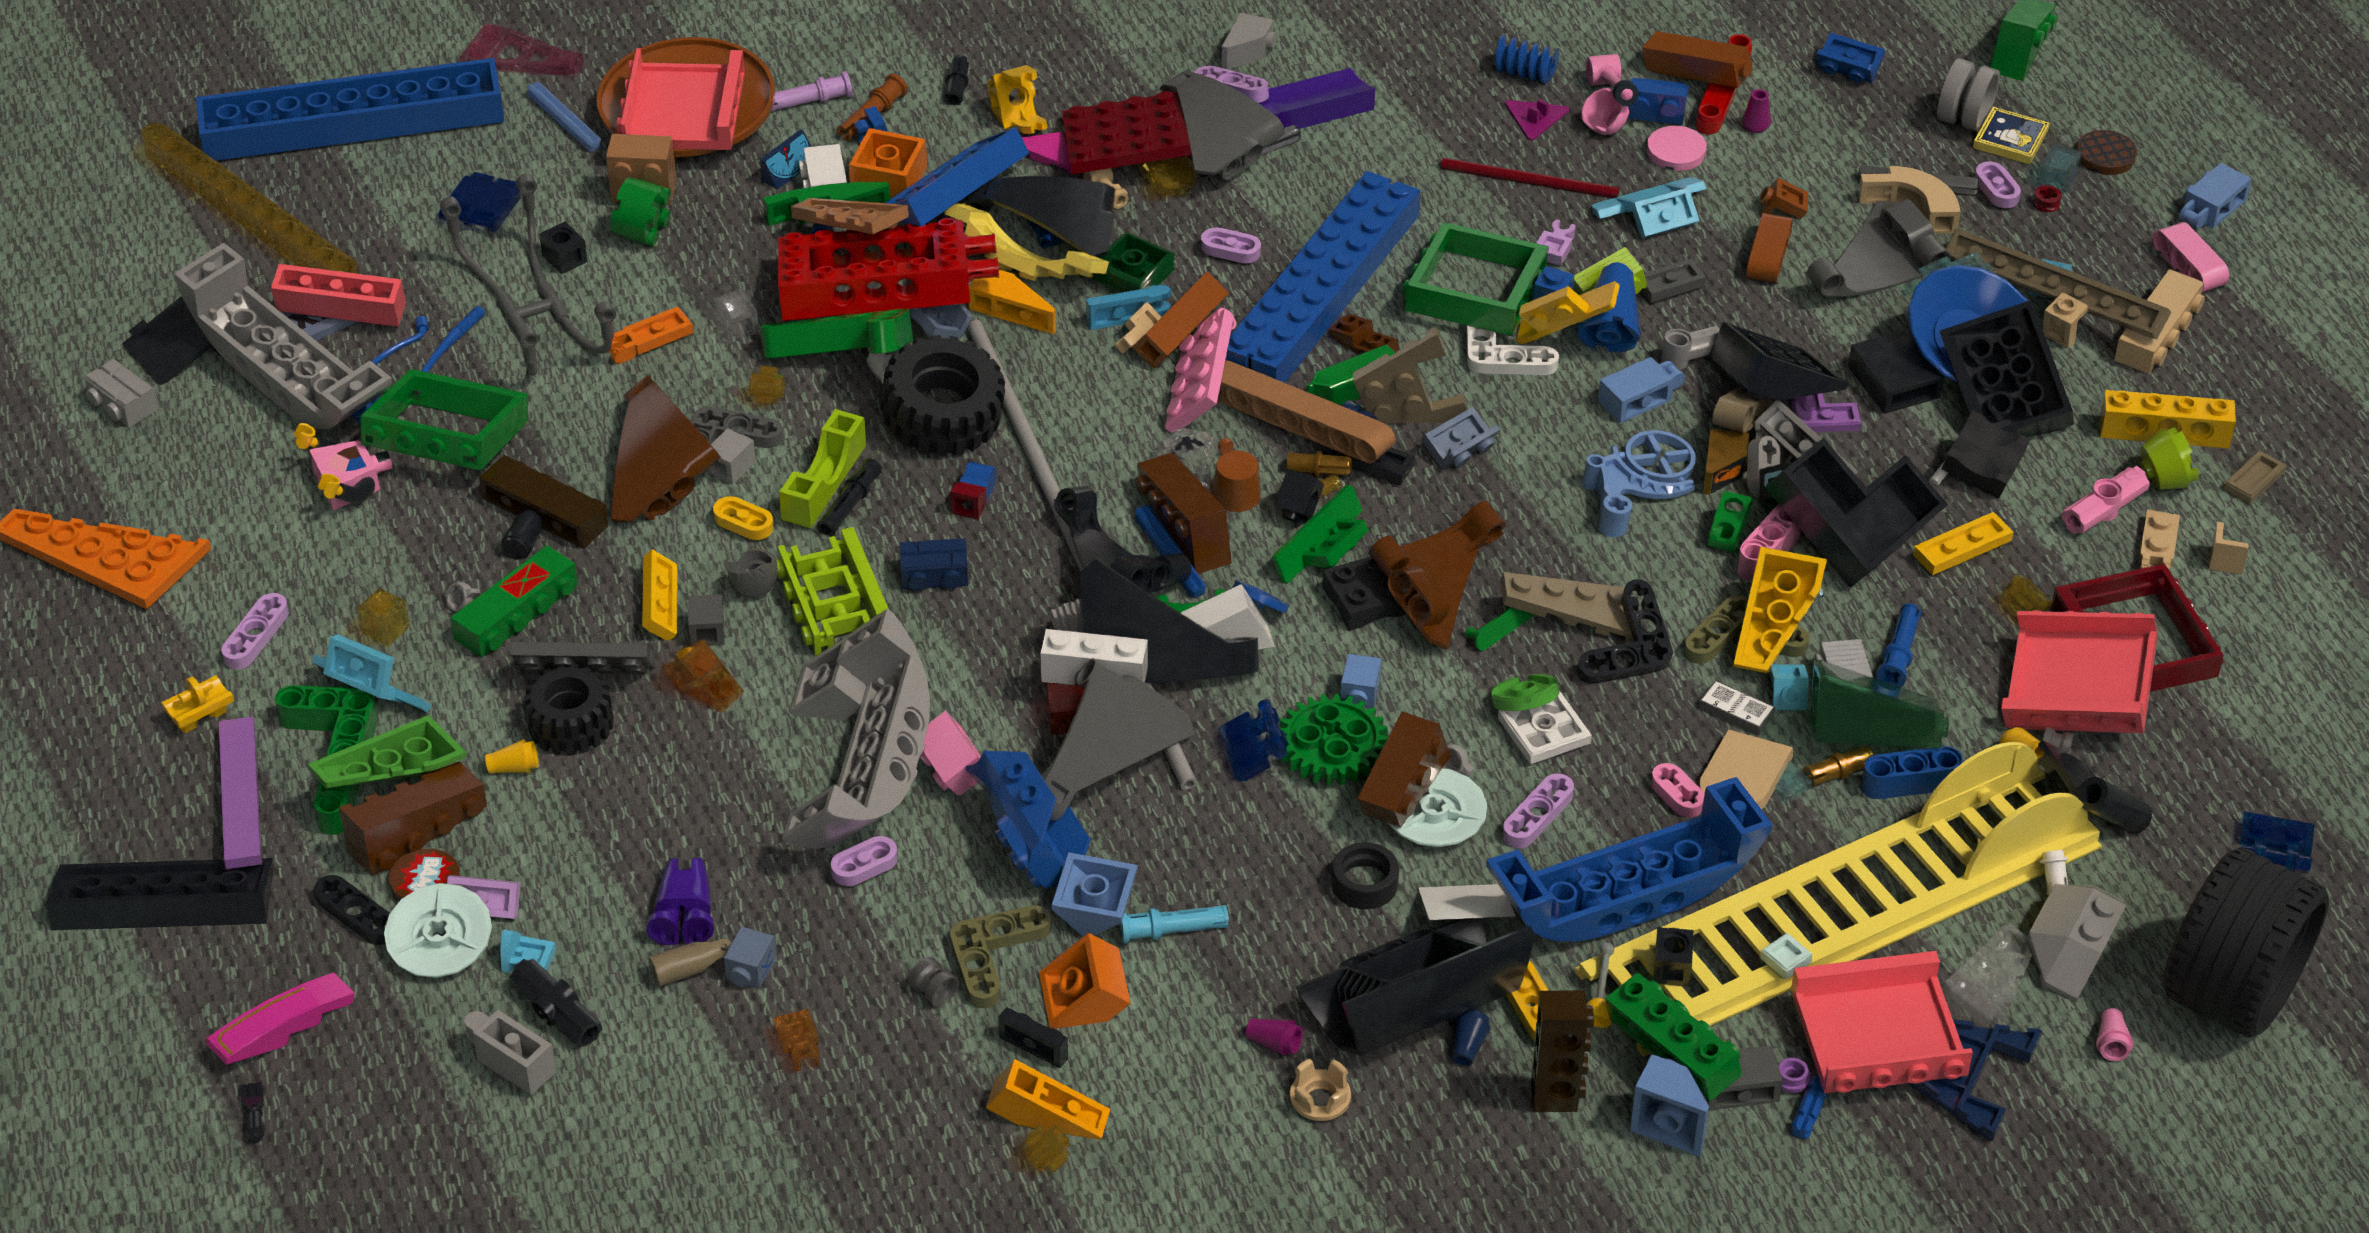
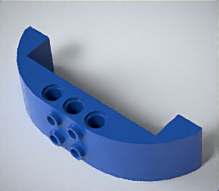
(1638, 876)

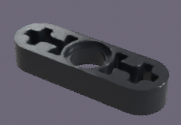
(351, 897)

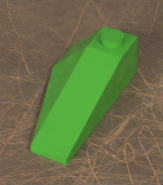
(391, 756)

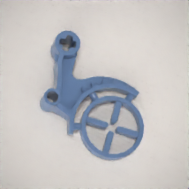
(1614, 477)

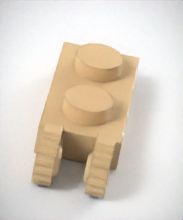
(2158, 539)

